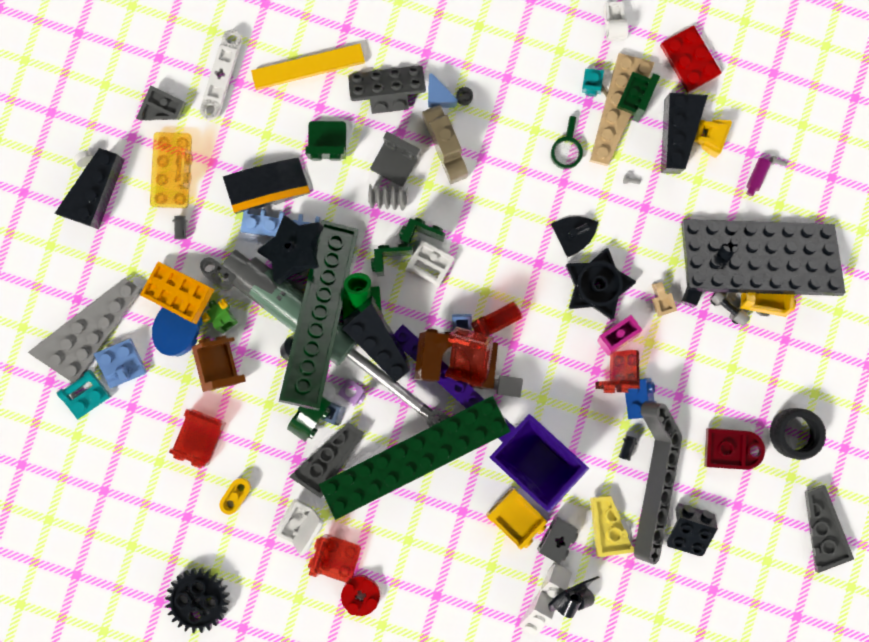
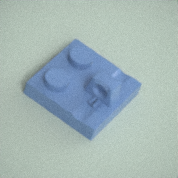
(120, 363)

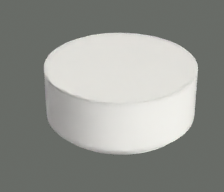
(83, 158)

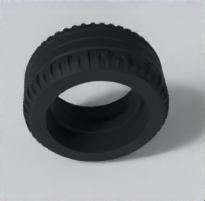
(817, 433)

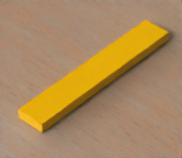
(308, 66)

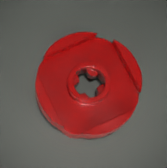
(355, 605)

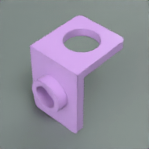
(358, 398)

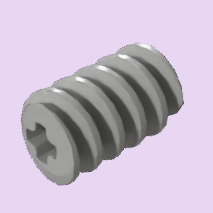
(387, 197)

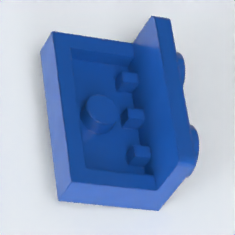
(637, 397)

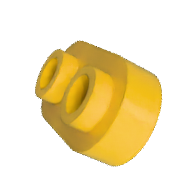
(235, 495)

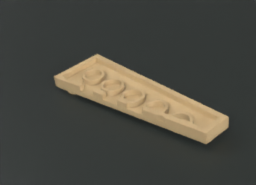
(614, 120)

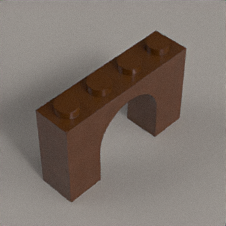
(430, 353)

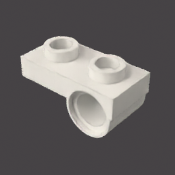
(615, 22)

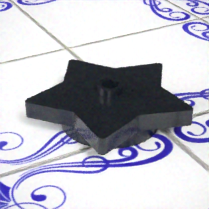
(292, 249)
(611, 281)

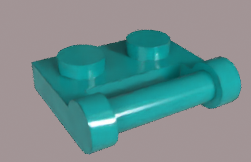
(87, 400)

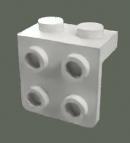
(299, 526)

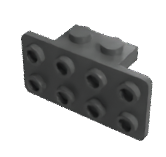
(387, 88)

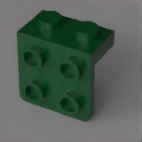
(326, 140)
(417, 224)
(377, 262)

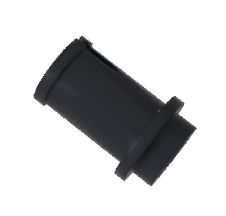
(627, 447)

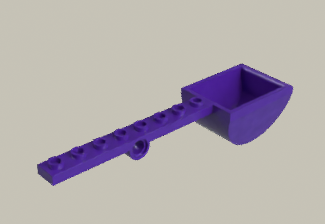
(527, 453)

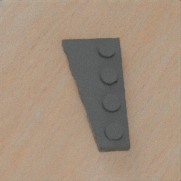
(328, 459)
(827, 536)

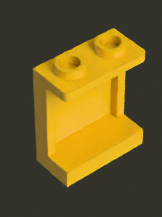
(768, 303)
(517, 518)

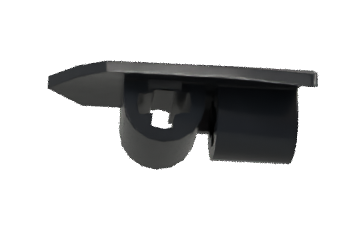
(573, 599)

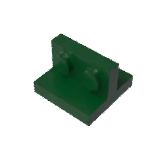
(638, 94)

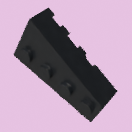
(680, 125)
(92, 190)
(375, 337)

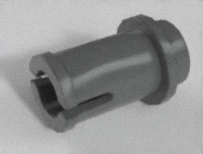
(180, 227)

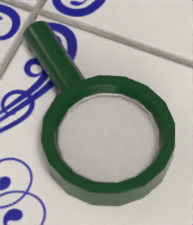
(567, 151)

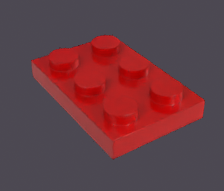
(690, 59)

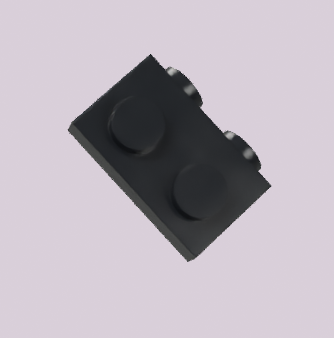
(692, 530)

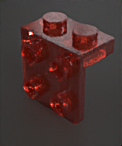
(623, 373)
(334, 558)

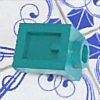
(592, 82)

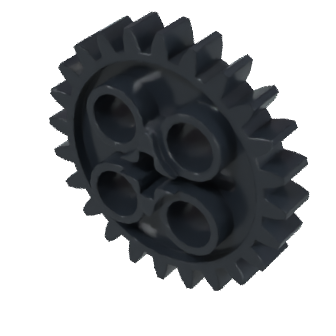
(184, 611)

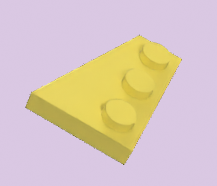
(608, 529)

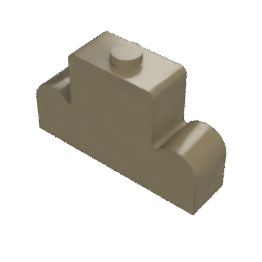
(445, 143)

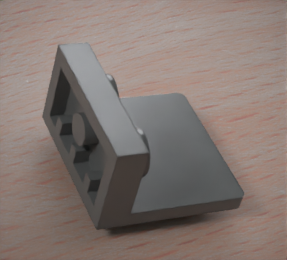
(395, 159)

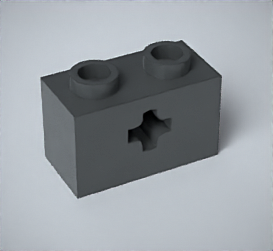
(558, 529)

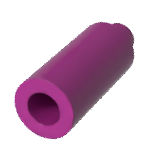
(758, 176)

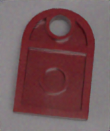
(732, 449)

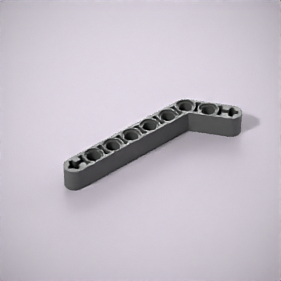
(659, 481)

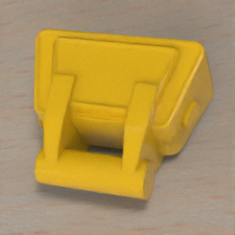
(715, 136)

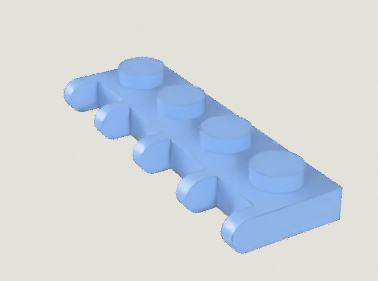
(266, 225)

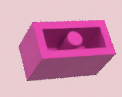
(619, 335)

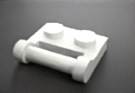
(433, 258)

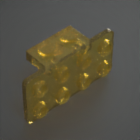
(171, 170)

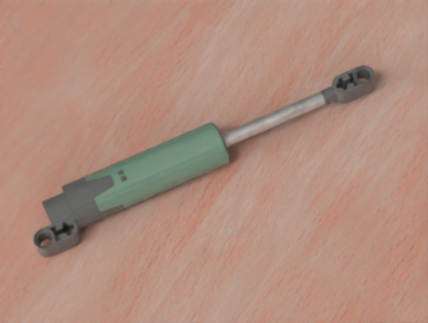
(284, 304)

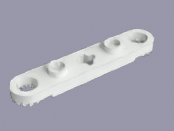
(224, 61)

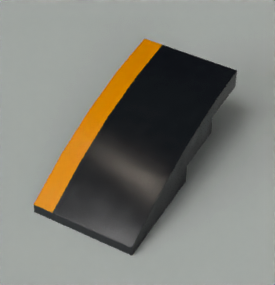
(266, 185)

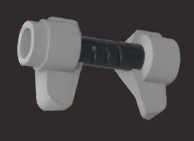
(737, 315)

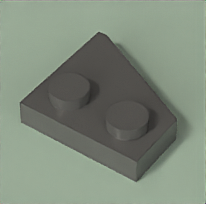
(160, 106)

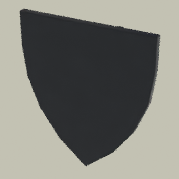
(574, 233)

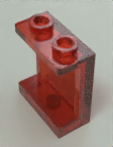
(469, 356)
(197, 438)

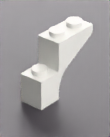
(538, 613)

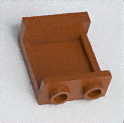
(216, 363)

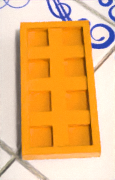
(177, 292)

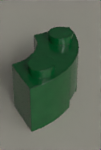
(306, 420)

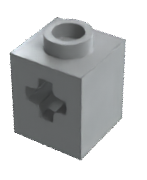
(508, 386)

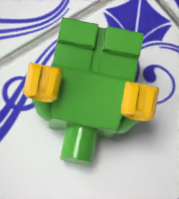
(220, 316)

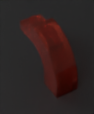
(498, 319)

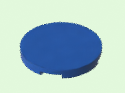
(174, 334)

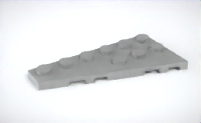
(73, 345)

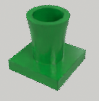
(357, 291)

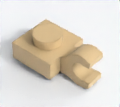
(663, 302)

